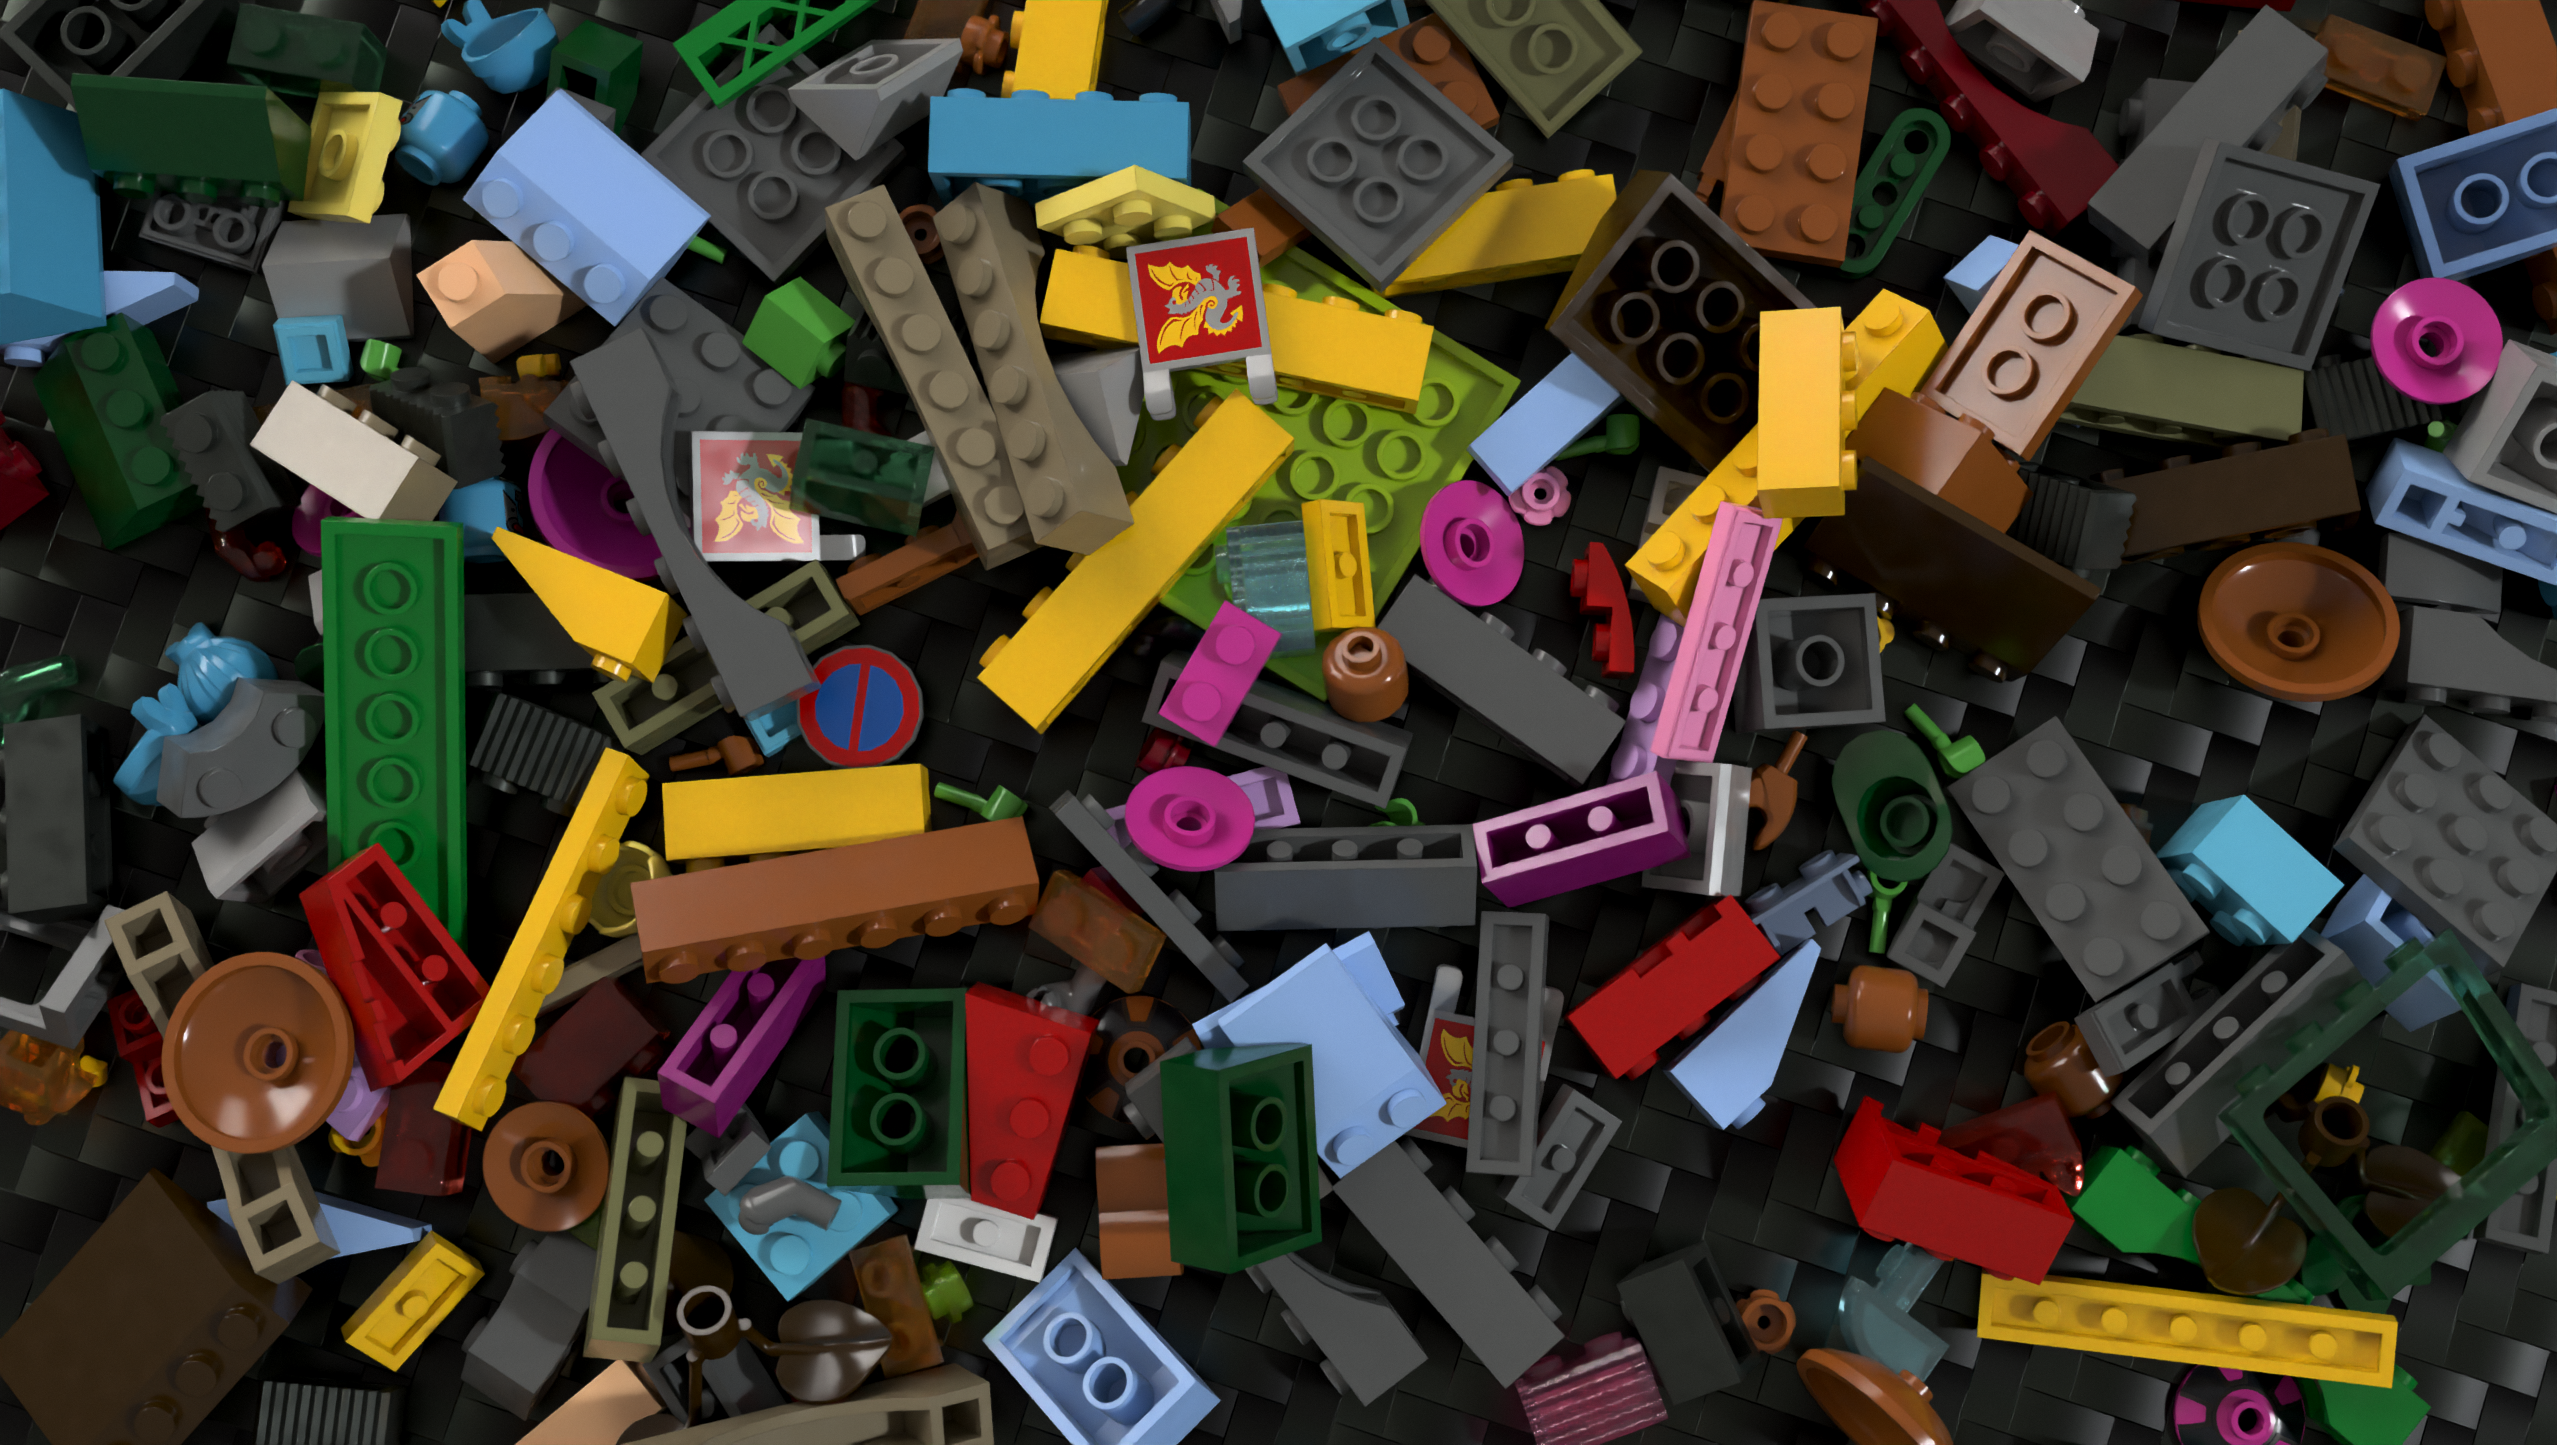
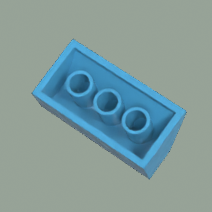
(1052, 145)
(47, 224)

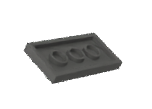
(2077, 860)

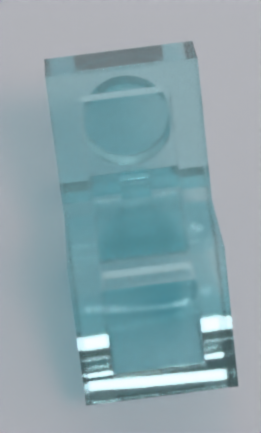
(1877, 1317)

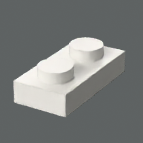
(987, 1237)

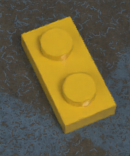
(1338, 565)
(412, 1301)

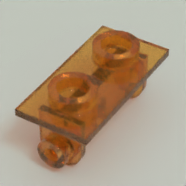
(896, 1298)

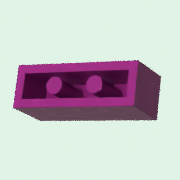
(1581, 840)
(738, 1040)

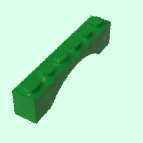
(2137, 1213)

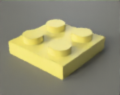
(348, 156)
(1125, 211)

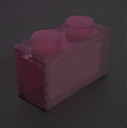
(1591, 1396)

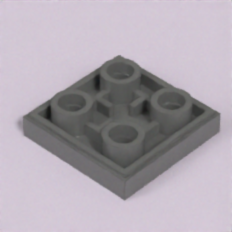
(216, 232)

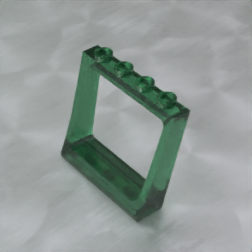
(2470, 1199)

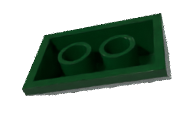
(192, 139)
(106, 409)
(900, 1094)
(1240, 1155)

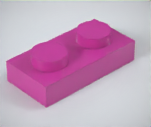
(1220, 673)

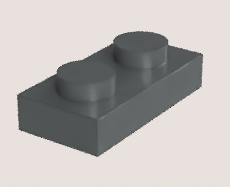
(1568, 1147)

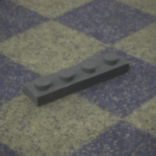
(1171, 912)
(1507, 1044)
(2527, 1216)

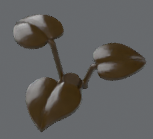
(2255, 1250)
(822, 1350)

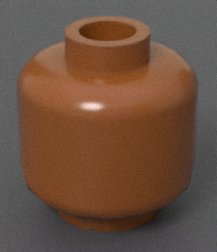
(1365, 674)
(1880, 1009)

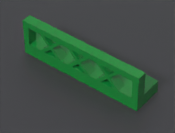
(738, 29)

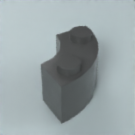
(243, 750)
(532, 1331)

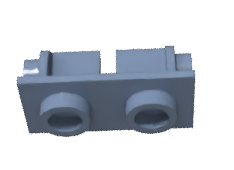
(1823, 886)

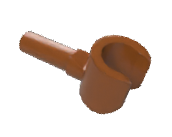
(737, 752)

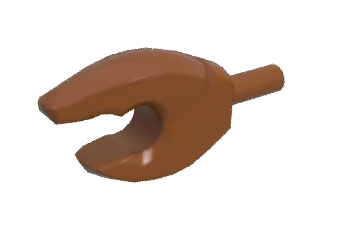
(1775, 792)

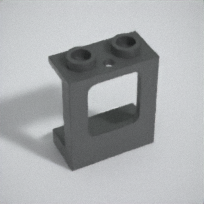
(81, 986)

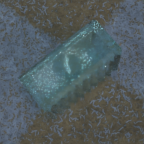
(1271, 581)

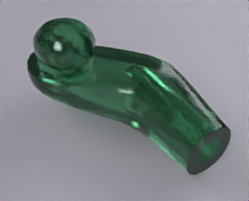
(28, 682)

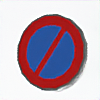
(864, 709)

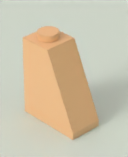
(497, 296)
(601, 1409)

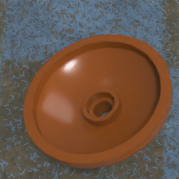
(2304, 598)
(225, 1047)
(1871, 1400)

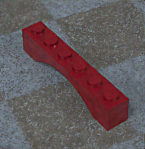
(2043, 161)

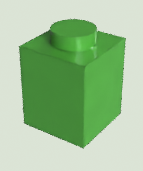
(800, 333)

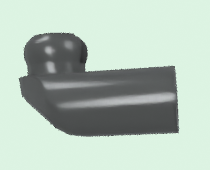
(1072, 994)
(783, 1198)

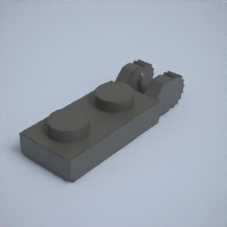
(2145, 1015)

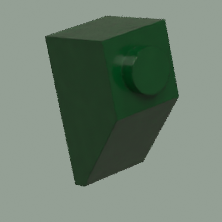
(599, 67)

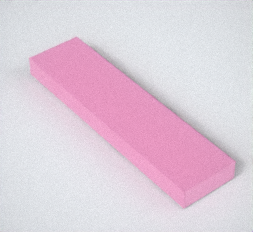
(1716, 633)

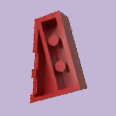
(391, 964)
(1671, 988)
(1021, 1093)
(1949, 1203)

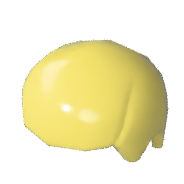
(612, 901)

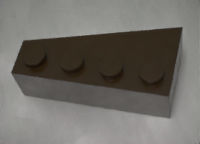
(2240, 494)

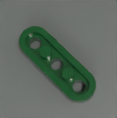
(1902, 176)

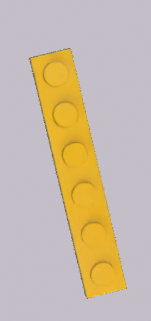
(537, 952)
(2191, 1328)

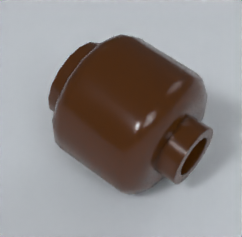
(2064, 1064)

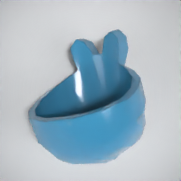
(504, 51)
(211, 669)
(140, 771)

